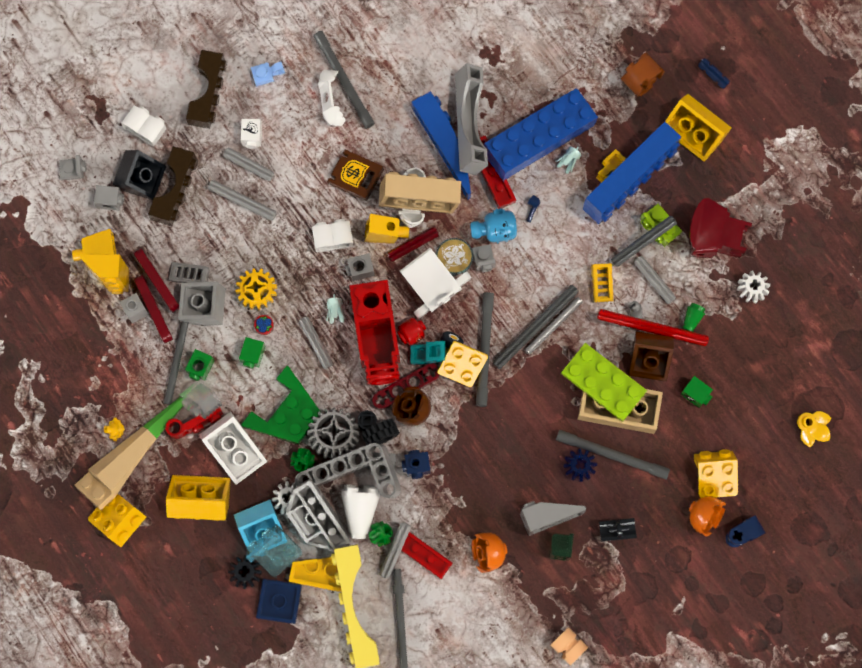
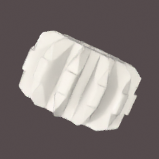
(749, 292)
(280, 499)

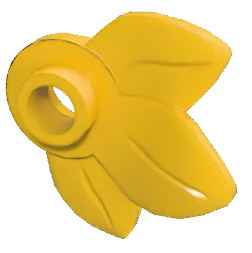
(816, 429)

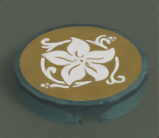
(455, 255)

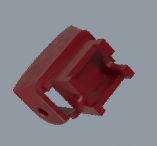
(715, 231)

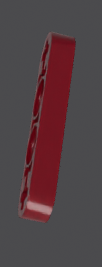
(156, 280)
(153, 309)
(404, 383)

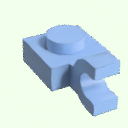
(264, 73)

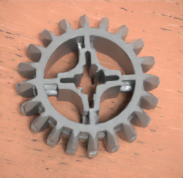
(340, 432)

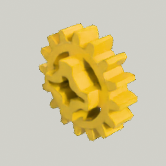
(264, 288)

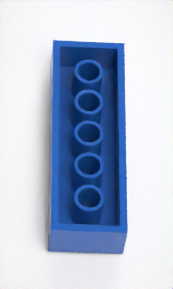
(540, 134)
(631, 173)

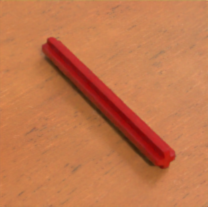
(652, 327)

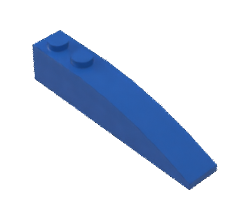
(442, 135)

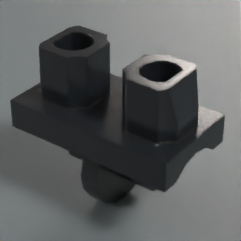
(617, 530)

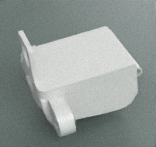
(432, 281)

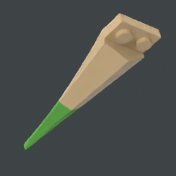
(112, 471)

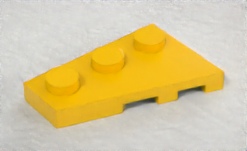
(315, 573)

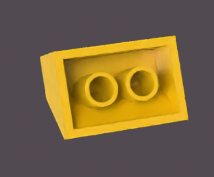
(698, 127)
(109, 270)
(198, 497)

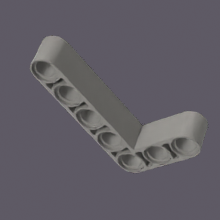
(351, 466)

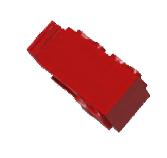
(376, 332)

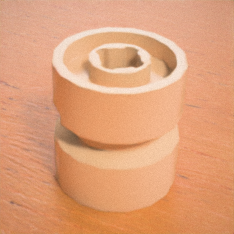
(569, 646)

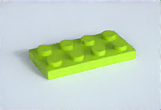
(604, 382)

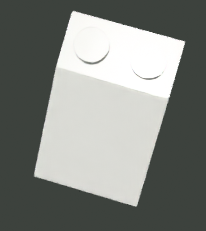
(233, 448)

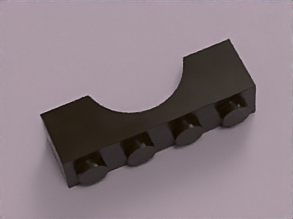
(201, 111)
(165, 208)

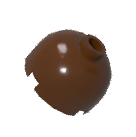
(412, 407)

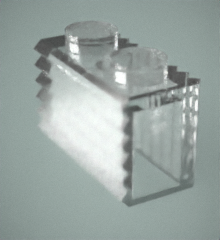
(200, 400)

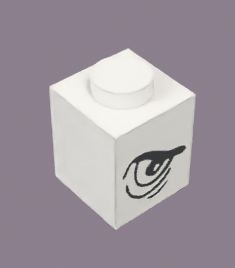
(251, 133)

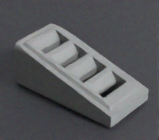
(196, 268)

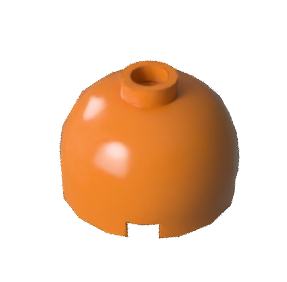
(706, 513)
(489, 551)

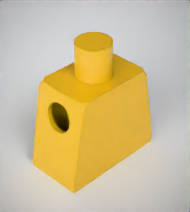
(384, 229)
(98, 243)

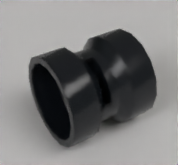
(366, 420)

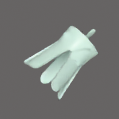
(570, 157)
(335, 309)

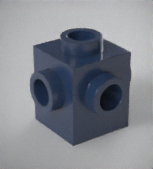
(422, 459)

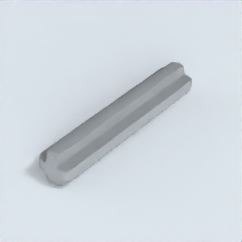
(248, 164)
(654, 279)
(315, 342)
(395, 550)

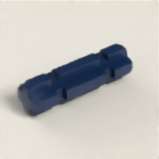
(714, 73)

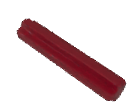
(412, 244)

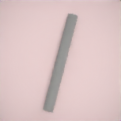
(554, 325)

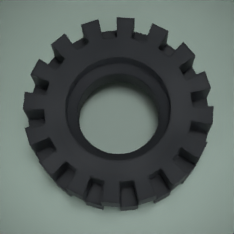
(381, 432)

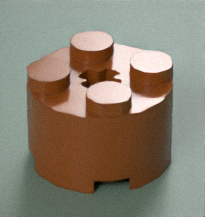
(642, 75)

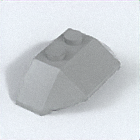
(315, 517)

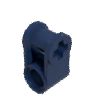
(747, 532)

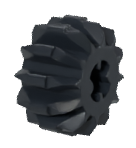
(249, 577)

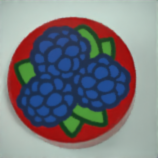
(264, 325)

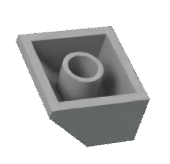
(202, 303)

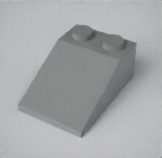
(546, 515)

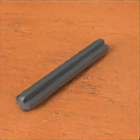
(643, 241)

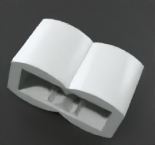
(144, 125)
(332, 236)

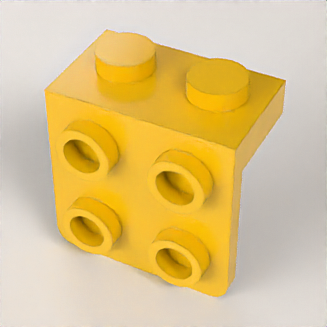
(717, 473)
(117, 520)

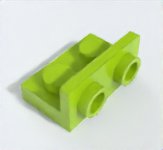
(653, 218)

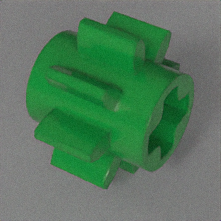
(302, 460)
(380, 533)

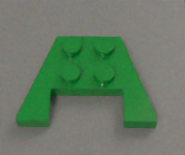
(292, 417)

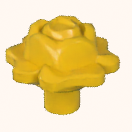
(114, 429)

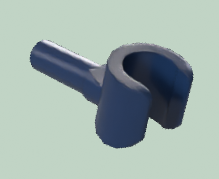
(535, 203)

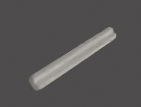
(242, 200)

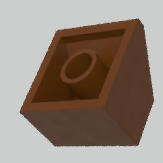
(651, 356)

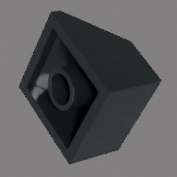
(139, 174)

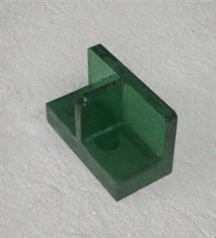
(561, 547)

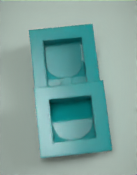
(427, 353)

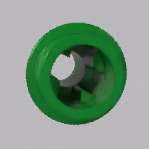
(693, 316)

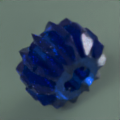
(587, 468)

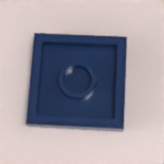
(279, 601)

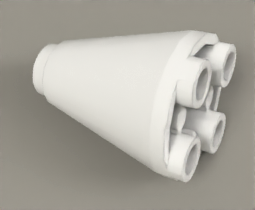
(359, 508)

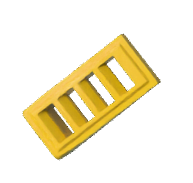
(594, 267)

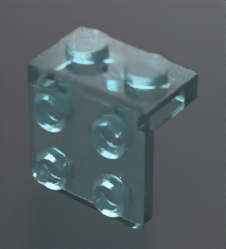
(274, 550)

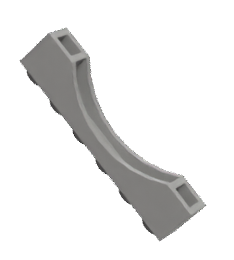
(471, 149)

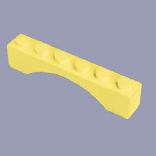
(363, 646)

